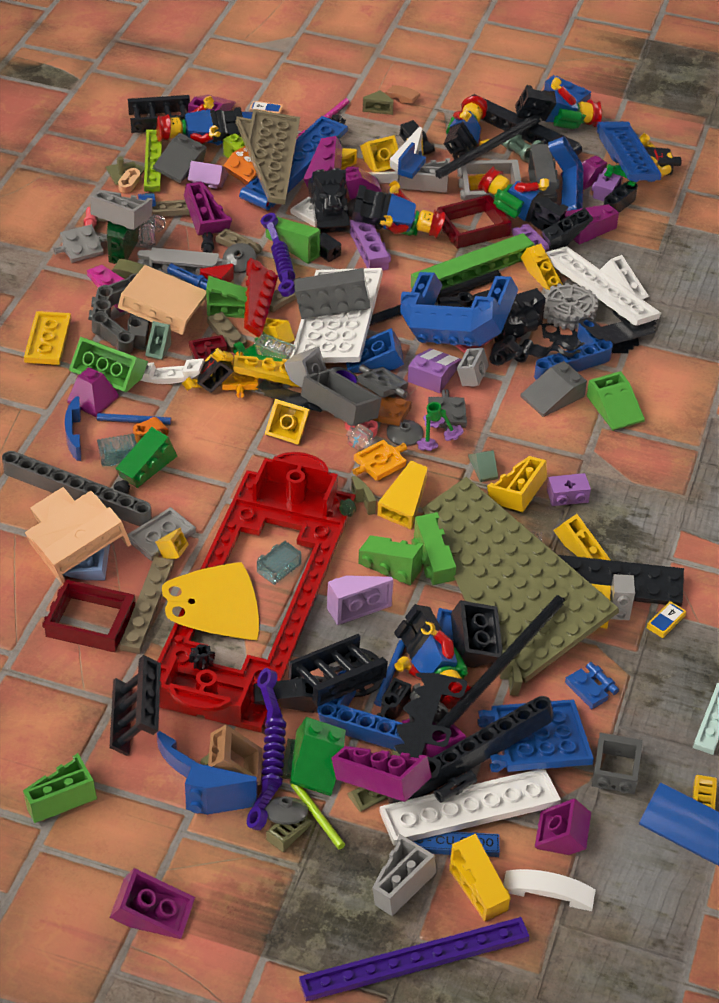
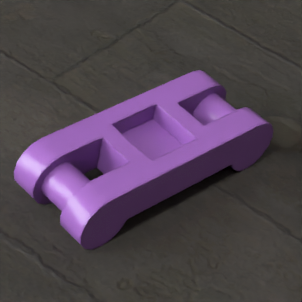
(531, 234)

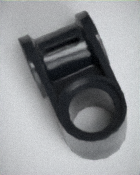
(505, 350)

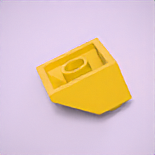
(378, 153)
(287, 421)

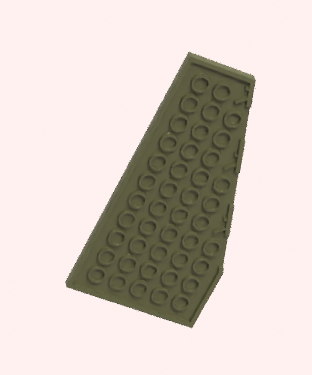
(517, 573)

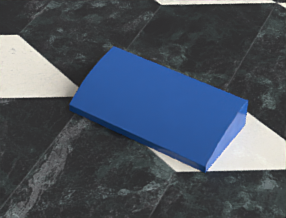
(683, 822)

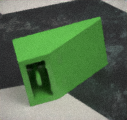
(615, 400)

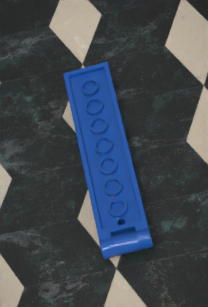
(304, 151)
(628, 151)

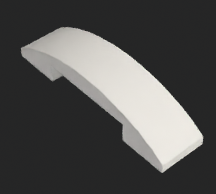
(172, 375)
(550, 885)

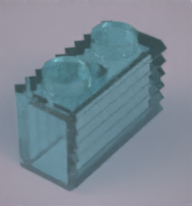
(115, 449)
(279, 562)

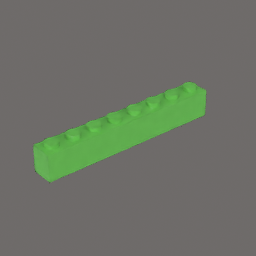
(479, 261)

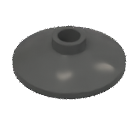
(239, 262)
(408, 433)
(286, 810)

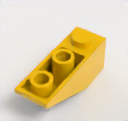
(540, 266)

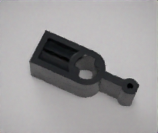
(408, 129)
(329, 247)
(395, 699)

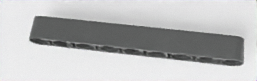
(53, 478)

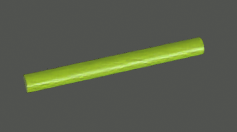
(335, 838)

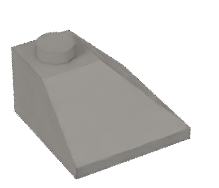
(304, 364)

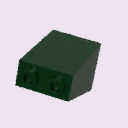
(120, 241)

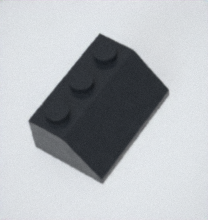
(476, 633)

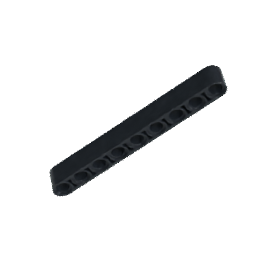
(506, 119)
(487, 742)

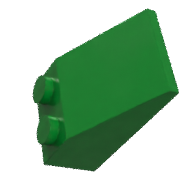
(313, 754)

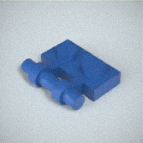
(587, 689)

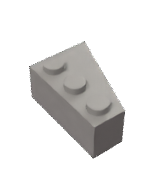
(426, 179)
(119, 209)
(403, 875)

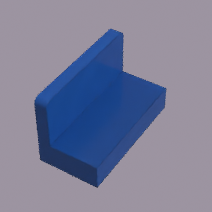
(409, 162)

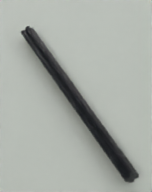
(487, 146)
(447, 292)
(501, 663)

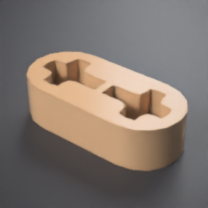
(129, 180)

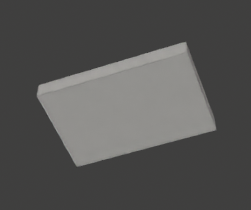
(145, 536)

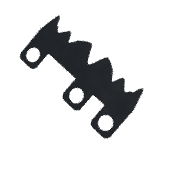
(423, 710)

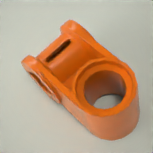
(146, 425)

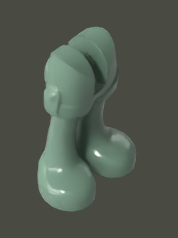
(520, 147)

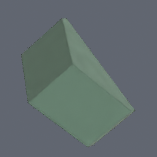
(159, 340)
(484, 465)

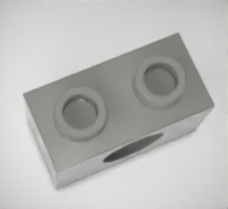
(472, 367)
(623, 595)

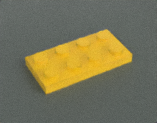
(47, 338)

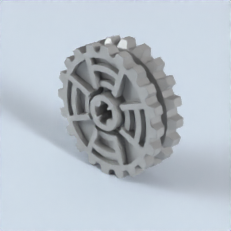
(569, 304)

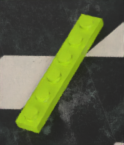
(153, 151)

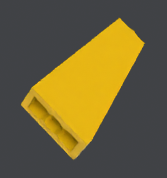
(404, 496)

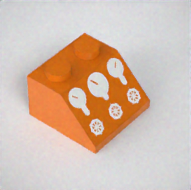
(241, 166)

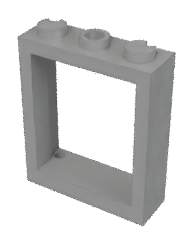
(482, 167)

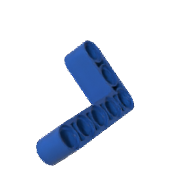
(572, 173)
(592, 353)
(360, 723)

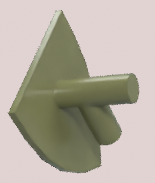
(117, 170)

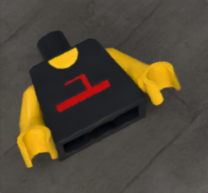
(661, 156)
(214, 371)

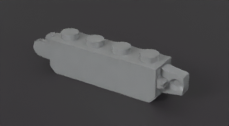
(189, 260)

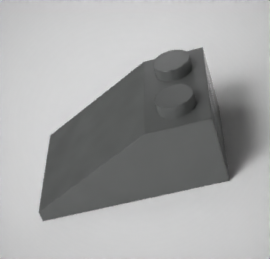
(177, 157)
(555, 389)

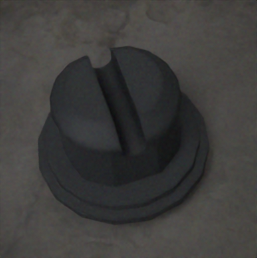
(122, 486)

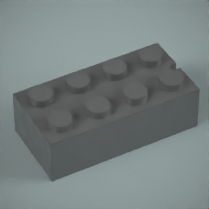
(543, 166)
(332, 293)
(341, 397)

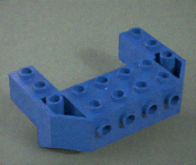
(456, 324)

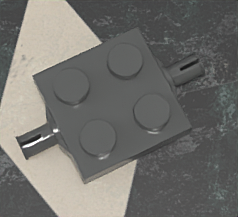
(382, 382)
(454, 409)

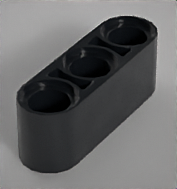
(621, 197)

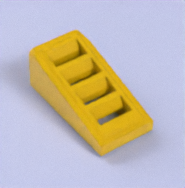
(705, 785)

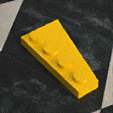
(262, 369)

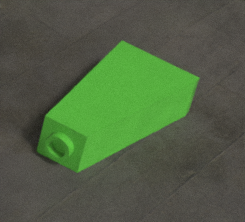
(300, 239)

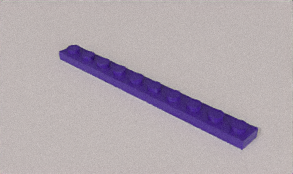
(413, 959)

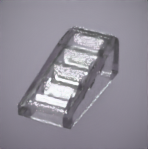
(268, 346)

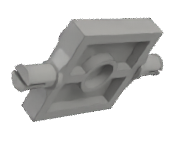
(81, 243)

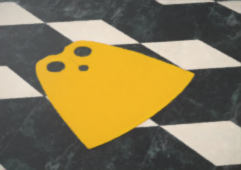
(222, 604)

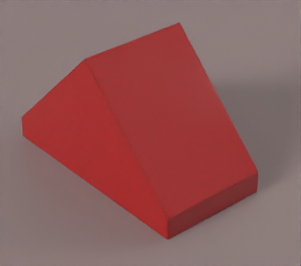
(222, 272)

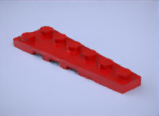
(259, 294)

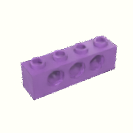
(370, 245)

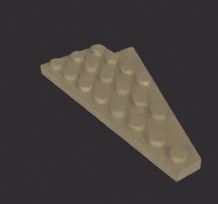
(271, 146)

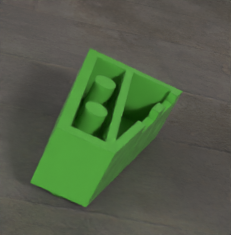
(225, 298)
(392, 558)

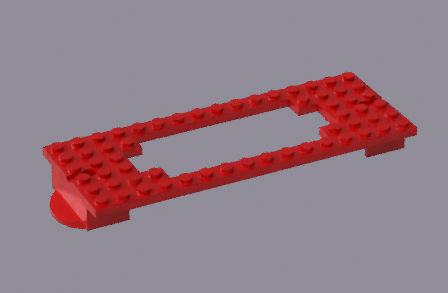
(287, 492)

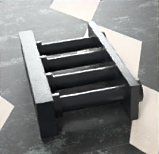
(155, 105)
(338, 684)
(147, 705)

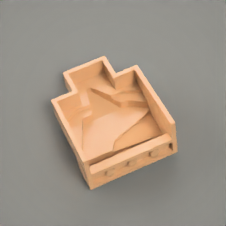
(72, 530)

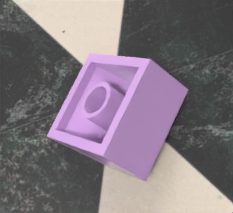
(209, 174)

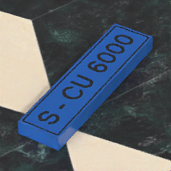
(443, 843)

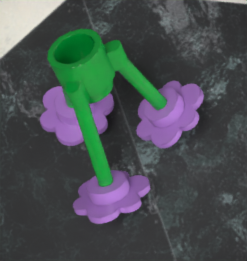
(434, 417)

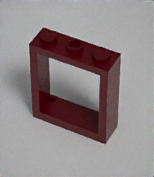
(473, 206)
(96, 595)

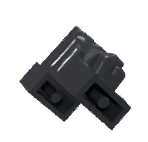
(328, 200)
(524, 315)

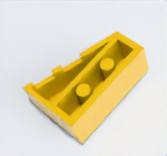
(519, 485)
(478, 878)

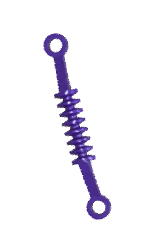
(281, 256)
(273, 750)

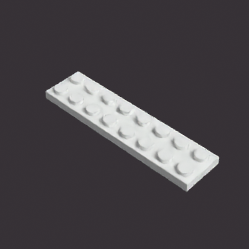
(603, 286)
(475, 806)

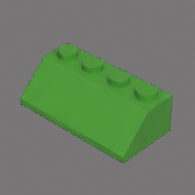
(117, 366)

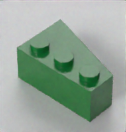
(146, 458)

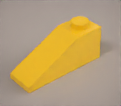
(279, 329)
(579, 539)

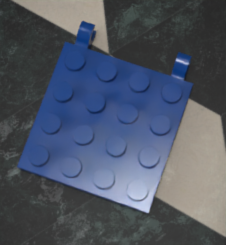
(553, 746)

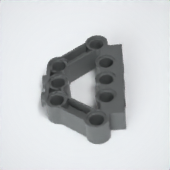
(107, 328)

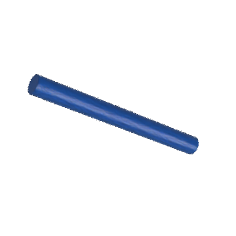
(130, 418)
(390, 672)

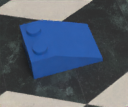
(380, 351)
(218, 790)

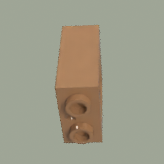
(228, 739)

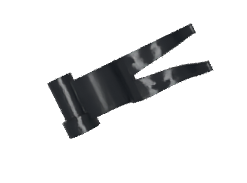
(541, 352)

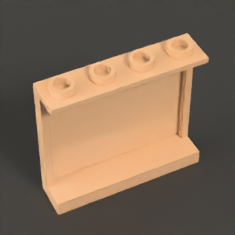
(162, 298)

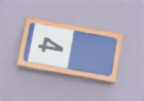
(264, 106)

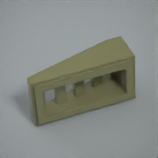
(282, 843)

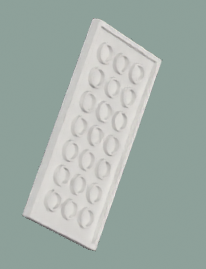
(340, 334)

